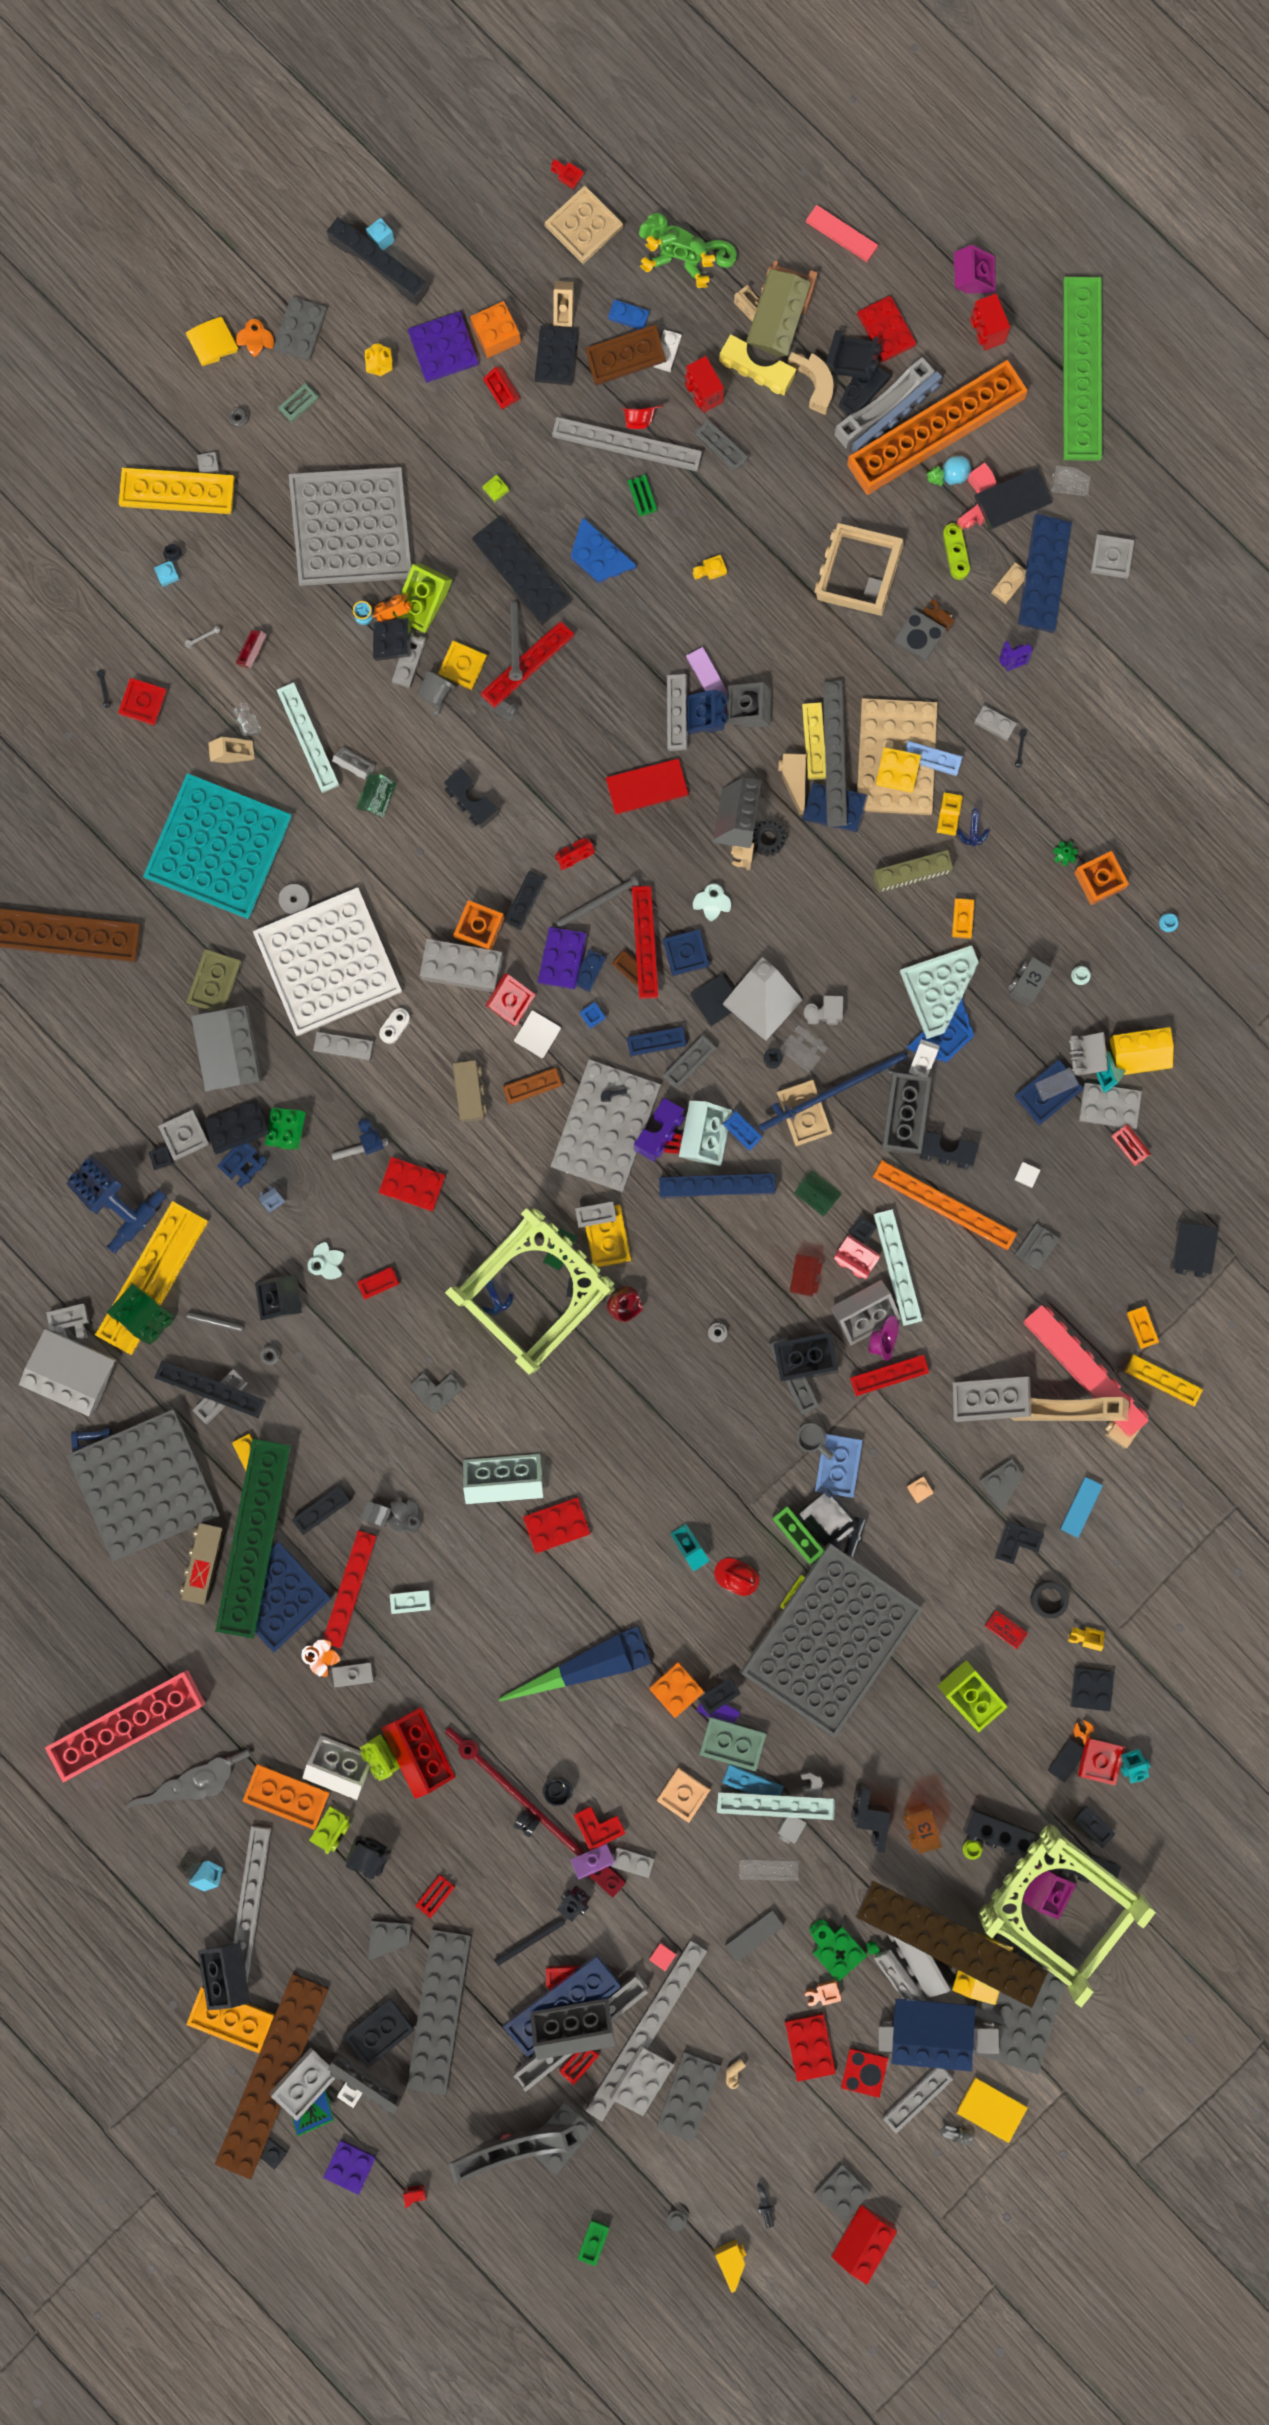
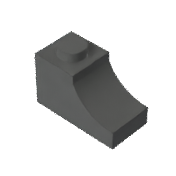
(376, 1513)

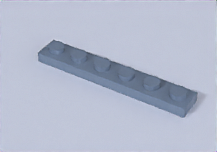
(902, 409)

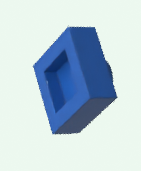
(592, 1015)

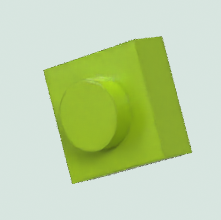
(495, 488)

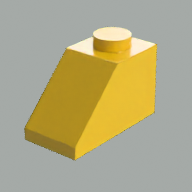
(731, 2262)

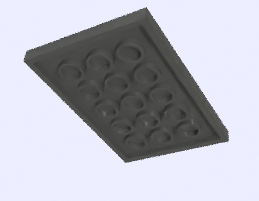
(1023, 2029)

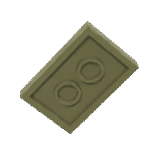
(213, 981)

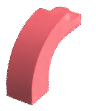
(980, 479)

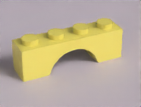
(776, 377)

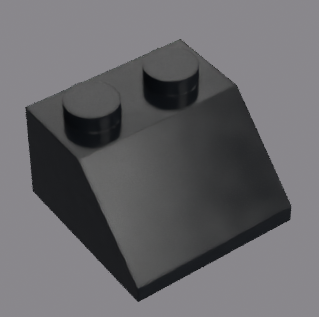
(278, 1297)

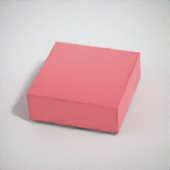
(662, 1956)

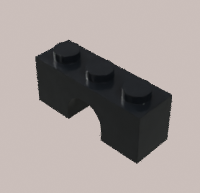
(458, 787)
(963, 1156)

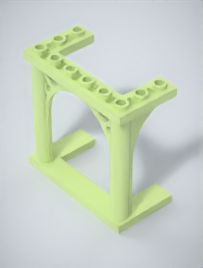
(530, 1225)
(997, 1921)

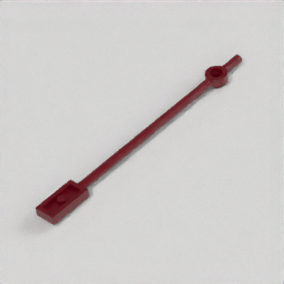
(605, 1878)

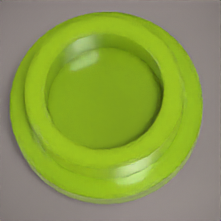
(972, 1849)

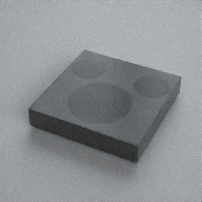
(919, 635)

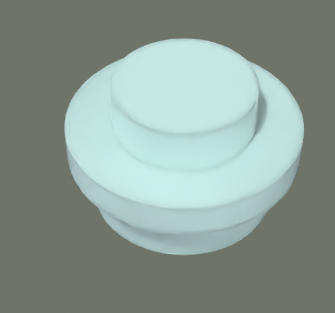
(1080, 975)

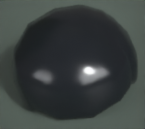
(557, 1791)

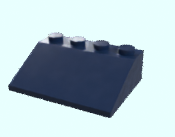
(933, 2034)

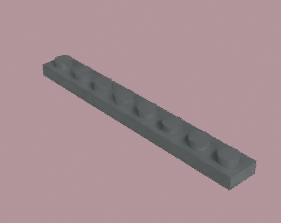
(835, 754)

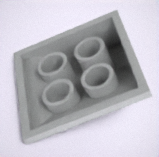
(763, 999)

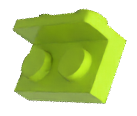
(329, 1829)

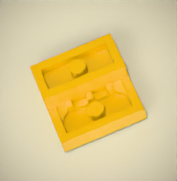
(211, 341)

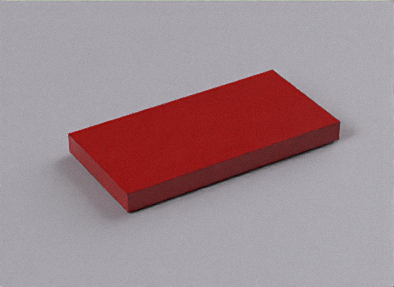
(646, 786)

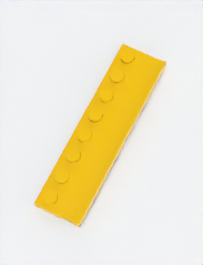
(157, 1267)

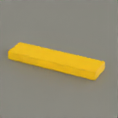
(1163, 1380)

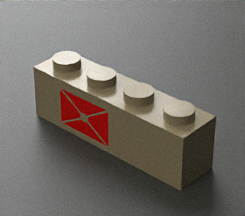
(202, 1564)

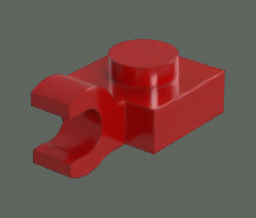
(568, 174)

